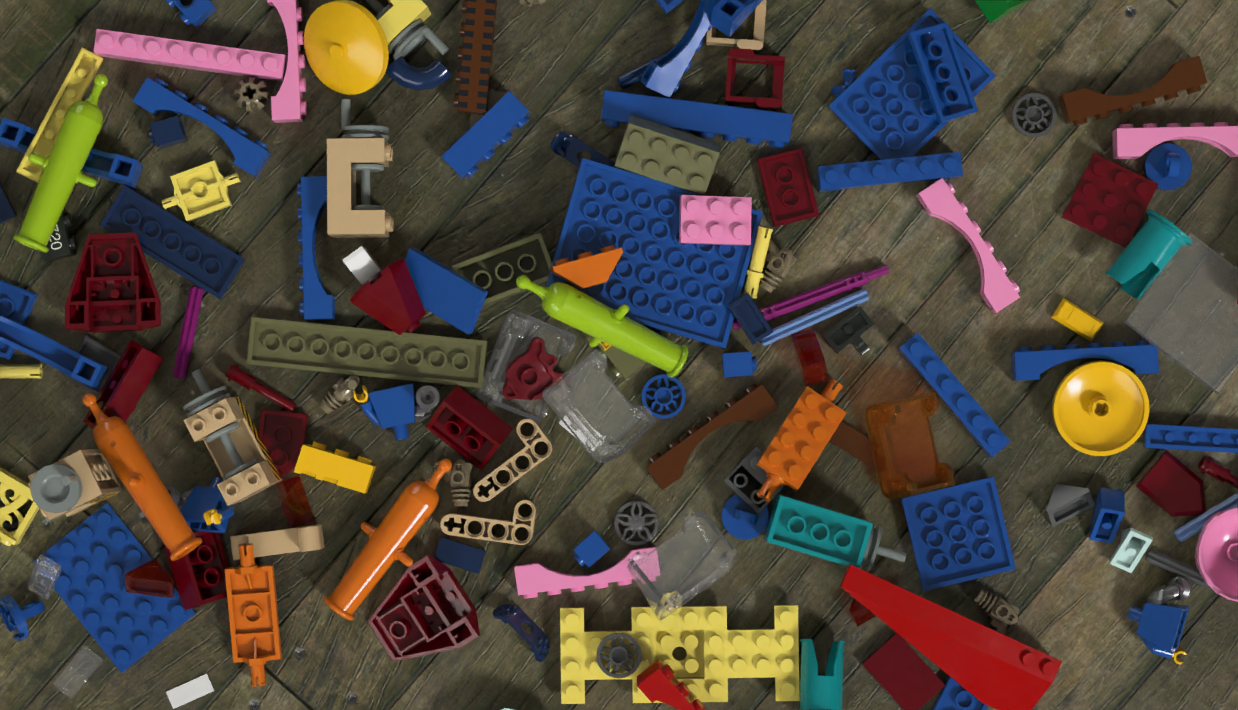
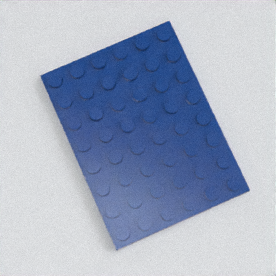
(661, 280)

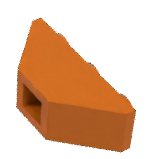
(589, 268)

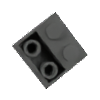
(748, 479)

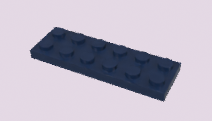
(174, 242)

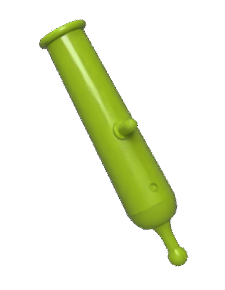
(62, 169)
(608, 325)

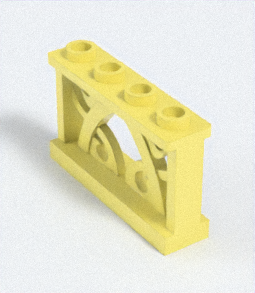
(21, 496)

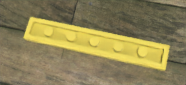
(71, 91)

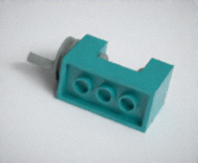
(826, 534)

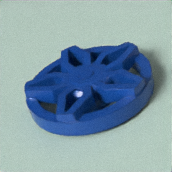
(663, 396)

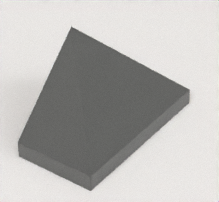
(1067, 502)

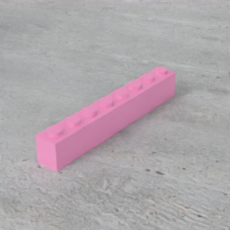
(190, 55)

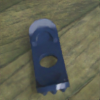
(569, 147)
(514, 617)

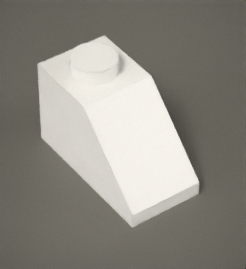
(362, 265)

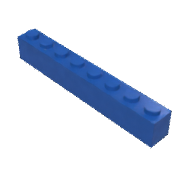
(700, 118)

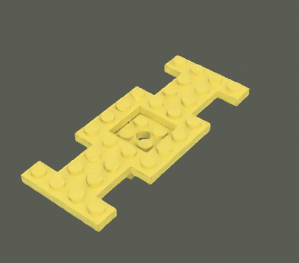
(709, 648)

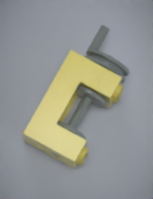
(403, 25)

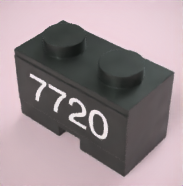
(61, 242)

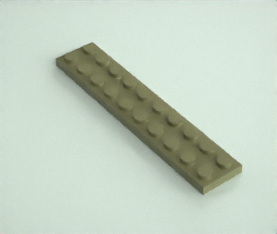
(366, 352)

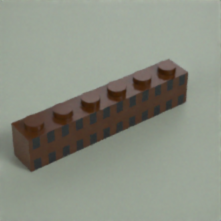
(475, 56)

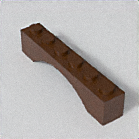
(1085, 103)
(751, 407)

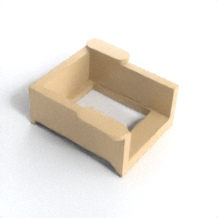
(758, 36)

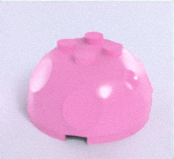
(1218, 553)

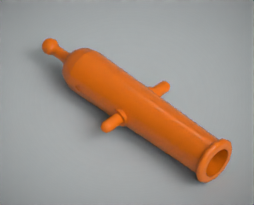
(141, 480)
(387, 543)

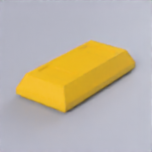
(1077, 319)

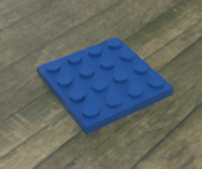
(958, 533)

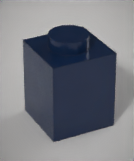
(167, 132)

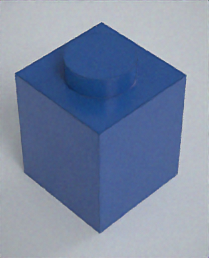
(738, 364)
(590, 549)

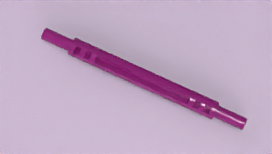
(819, 293)

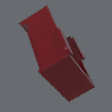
(747, 56)

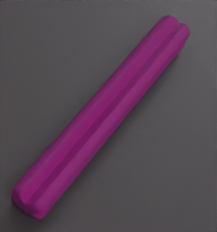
(188, 332)

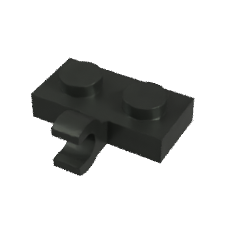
(849, 331)

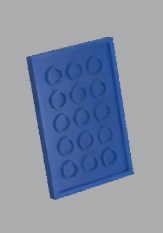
(890, 102)
(94, 588)

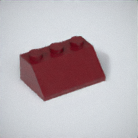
(469, 427)
(201, 572)

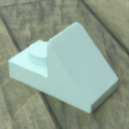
(1130, 549)

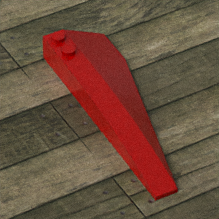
(980, 659)

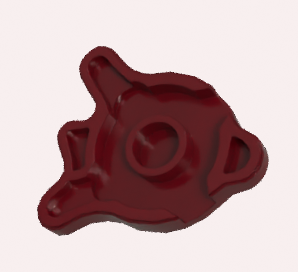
(530, 373)

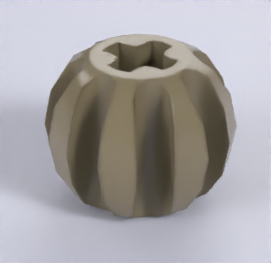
(244, 91)

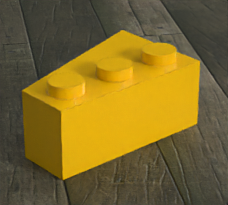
(335, 467)

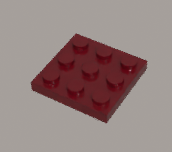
(1110, 200)

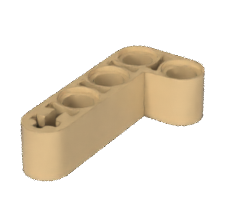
(510, 465)
(488, 523)
(280, 541)

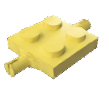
(201, 190)

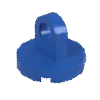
(1168, 166)
(742, 519)
(15, 617)

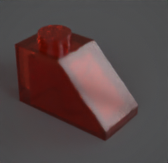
(809, 357)

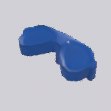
(848, 77)

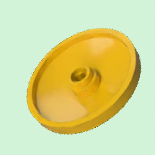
(346, 47)
(1100, 408)

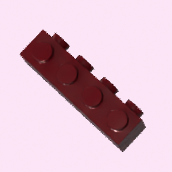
(126, 382)

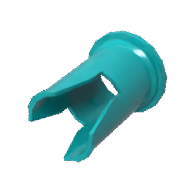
(1147, 254)
(821, 691)

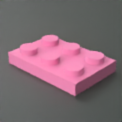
(715, 220)

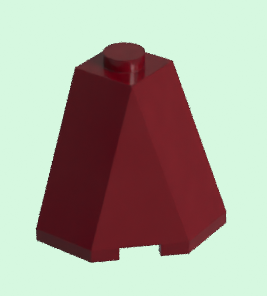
(392, 299)

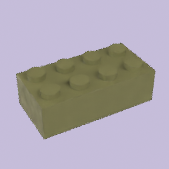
(667, 155)
(500, 268)

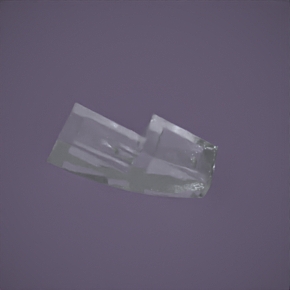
(44, 577)
(77, 672)

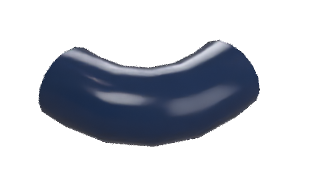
(418, 77)

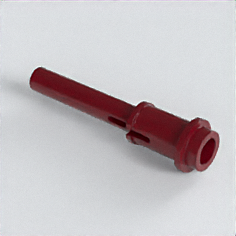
(249, 382)
(1218, 472)

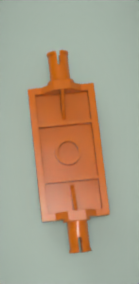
(800, 439)
(253, 614)

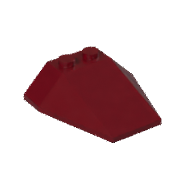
(112, 287)
(425, 613)

